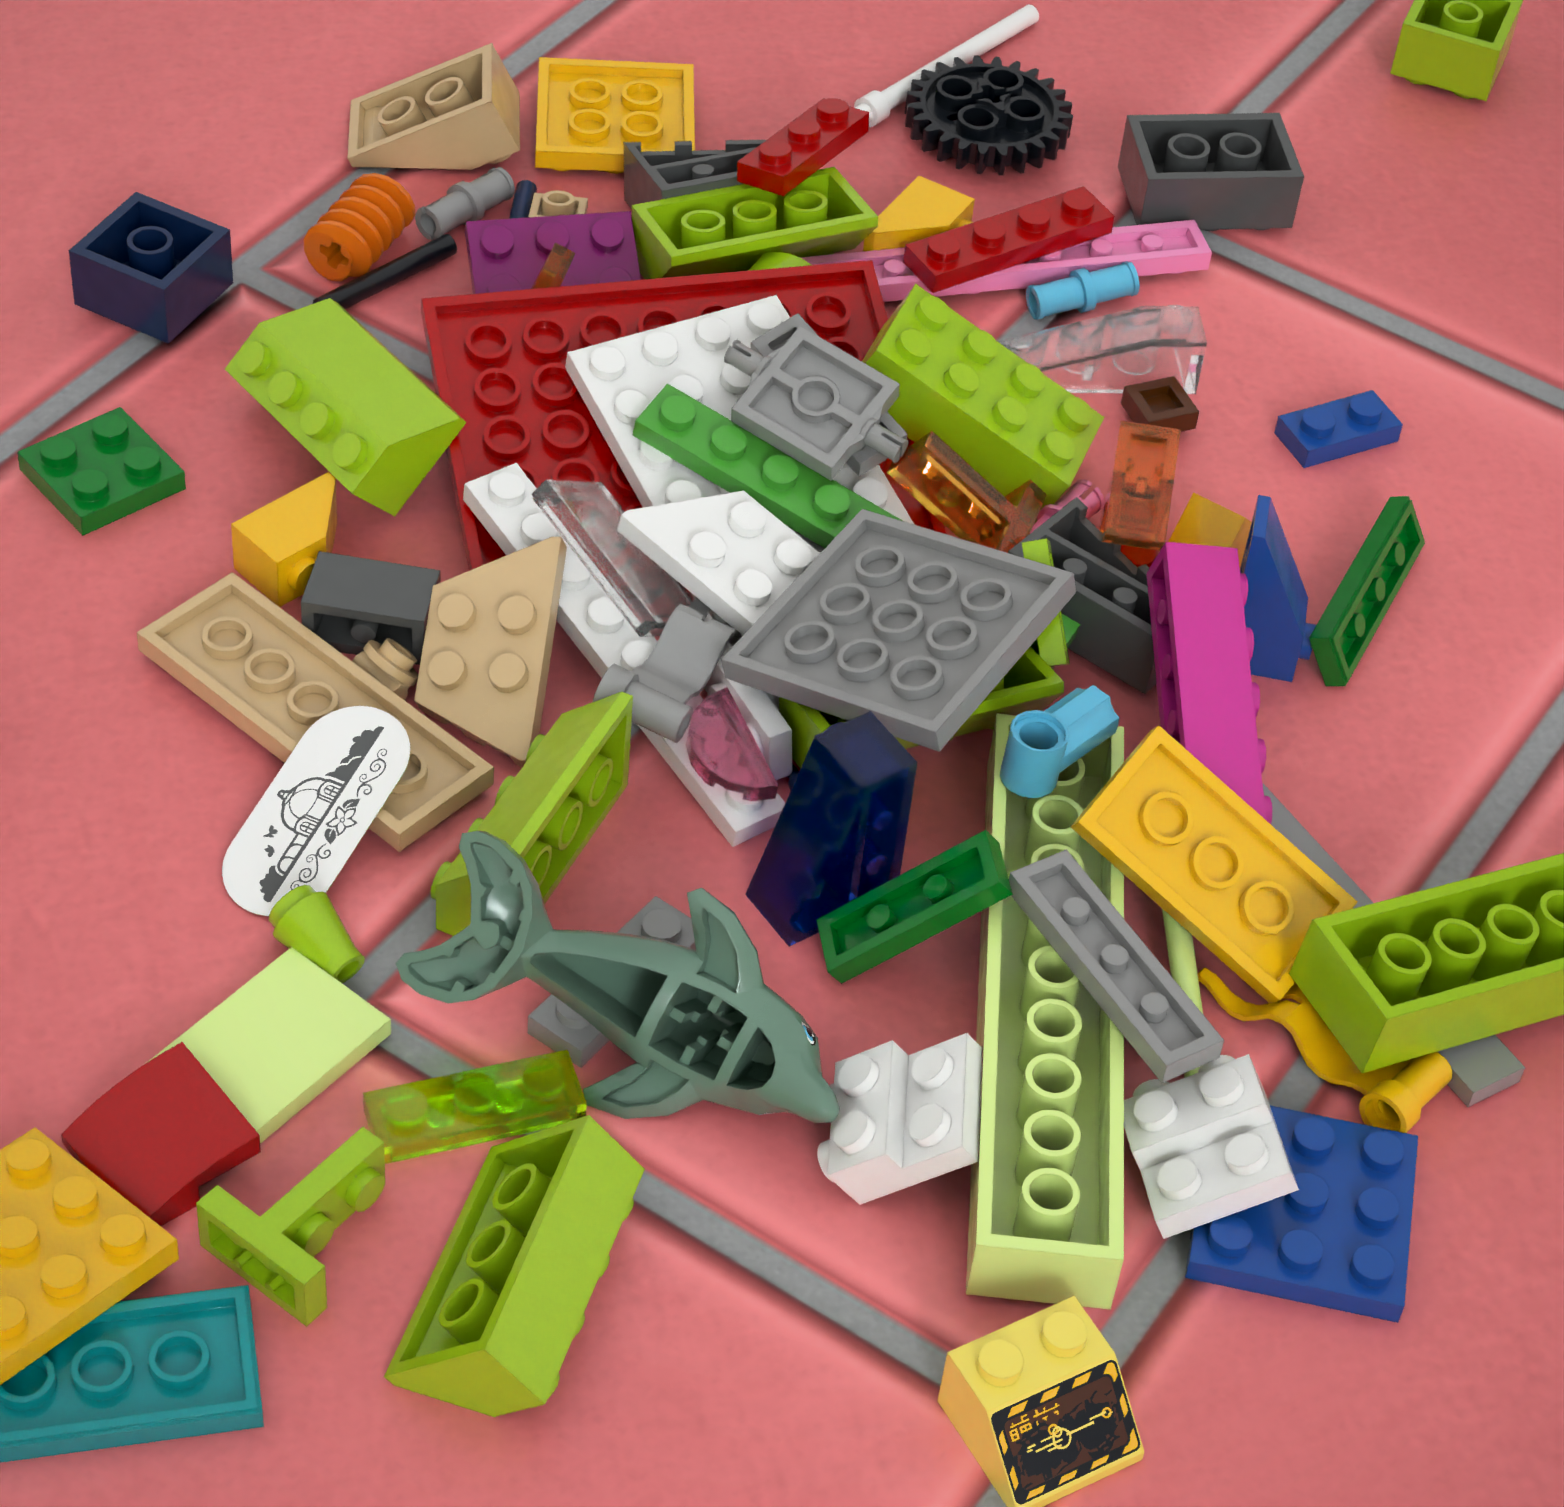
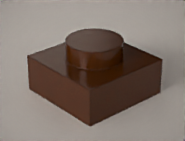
(1160, 404)

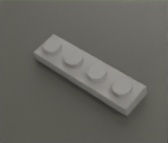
(1115, 966)

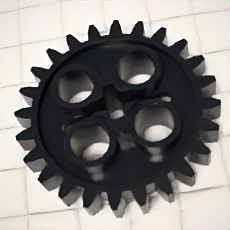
(988, 115)

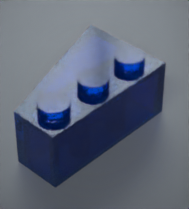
(837, 829)

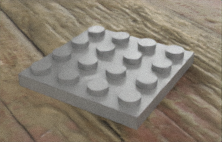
(900, 627)

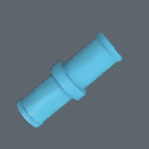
(1082, 290)

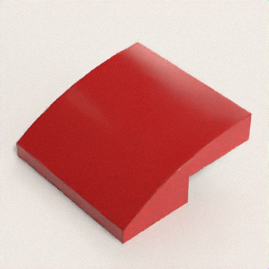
(162, 1135)

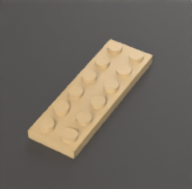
(282, 678)

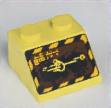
(1041, 1406)

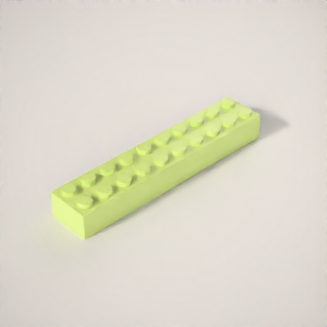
(1052, 1069)

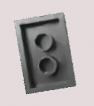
(1211, 170)

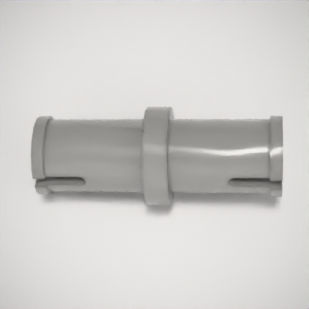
(465, 203)

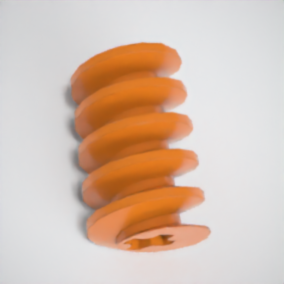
(359, 227)

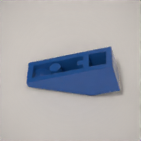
(1275, 598)

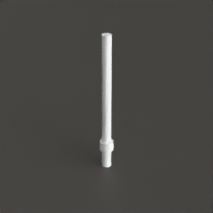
(880, 103)

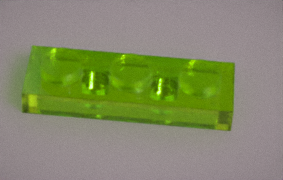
(475, 1106)

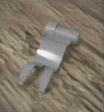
(672, 672)

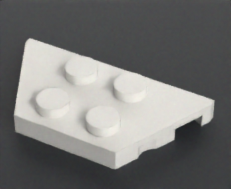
(722, 552)

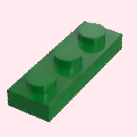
(914, 906)

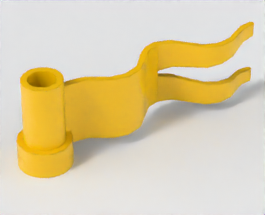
(1390, 1093)

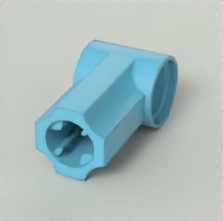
(1053, 739)

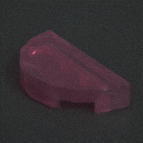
(726, 751)

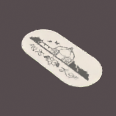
(316, 807)

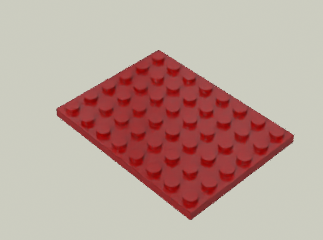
(506, 375)

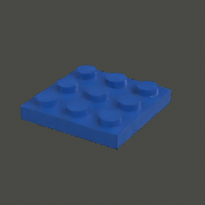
(1334, 1239)

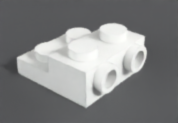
(903, 1117)
(1206, 1145)

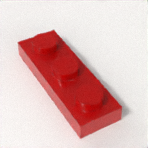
(803, 146)

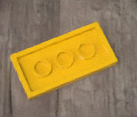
(1210, 861)

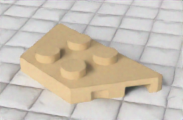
(493, 647)

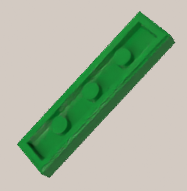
(1367, 591)

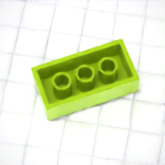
(981, 398)

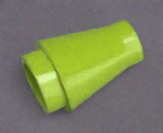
(314, 929)

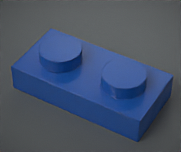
(1338, 428)

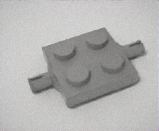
(815, 402)

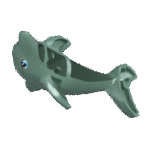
(685, 1015)

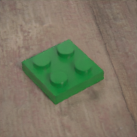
(101, 470)

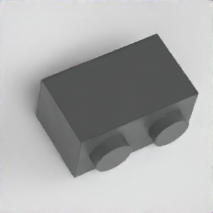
(367, 600)

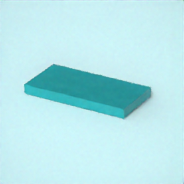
(138, 1378)

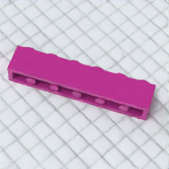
(1205, 664)

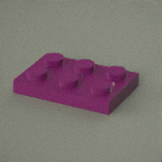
(513, 250)

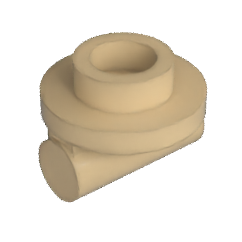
(389, 664)

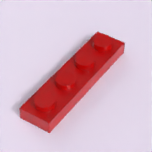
(1008, 239)

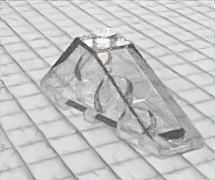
(1119, 349)

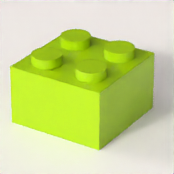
(1456, 44)

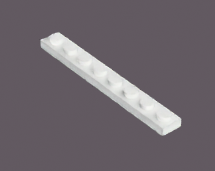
(606, 638)

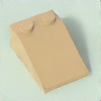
(440, 117)

